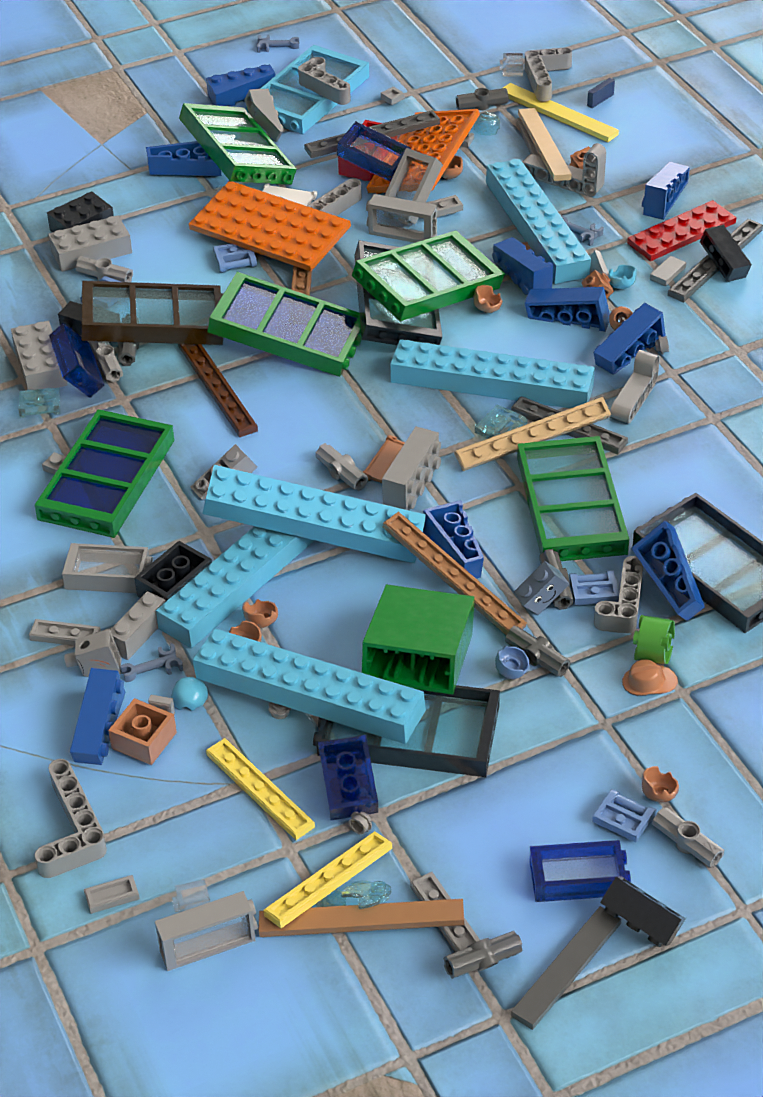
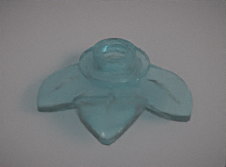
(368, 893)

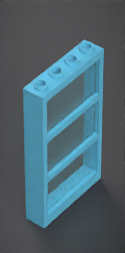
(301, 107)

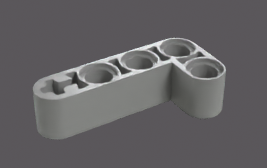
(315, 78)
(637, 387)
(622, 615)

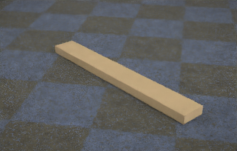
(544, 144)
(534, 432)

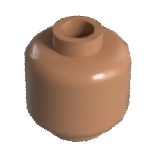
(619, 313)

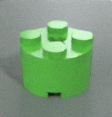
(654, 639)

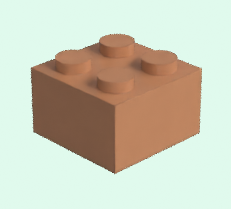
(142, 731)

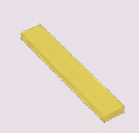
(260, 789)
(327, 879)

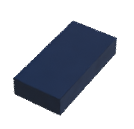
(600, 92)

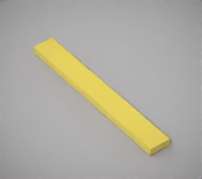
(562, 113)

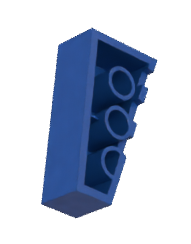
(234, 86)
(181, 159)
(664, 190)
(522, 265)
(570, 305)
(633, 335)
(450, 530)
(668, 566)

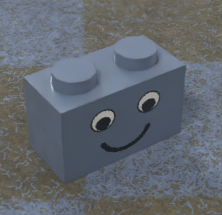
(541, 588)

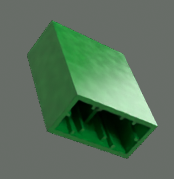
(419, 638)

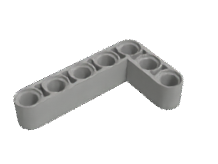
(543, 60)
(583, 181)
(339, 198)
(88, 840)

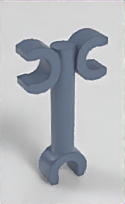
(265, 43)
(586, 234)
(166, 659)

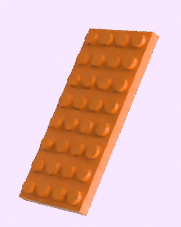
(436, 141)
(270, 225)

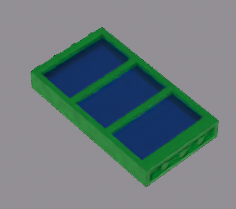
(287, 324)
(105, 473)

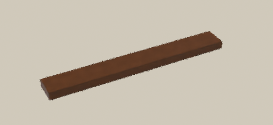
(219, 389)

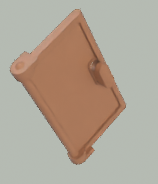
(383, 459)

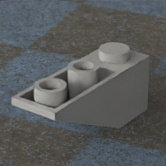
(262, 110)
(232, 459)

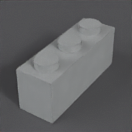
(137, 625)

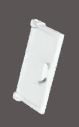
(298, 196)

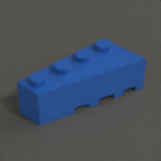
(97, 714)

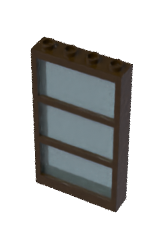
(149, 312)

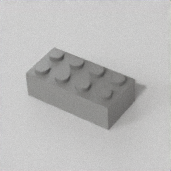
(92, 240)
(37, 356)
(411, 469)

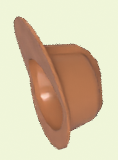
(649, 678)

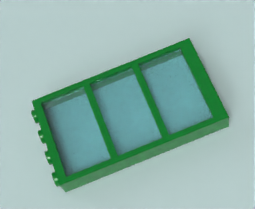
(237, 144)
(426, 275)
(572, 498)

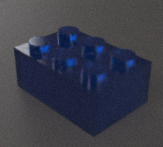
(348, 777)

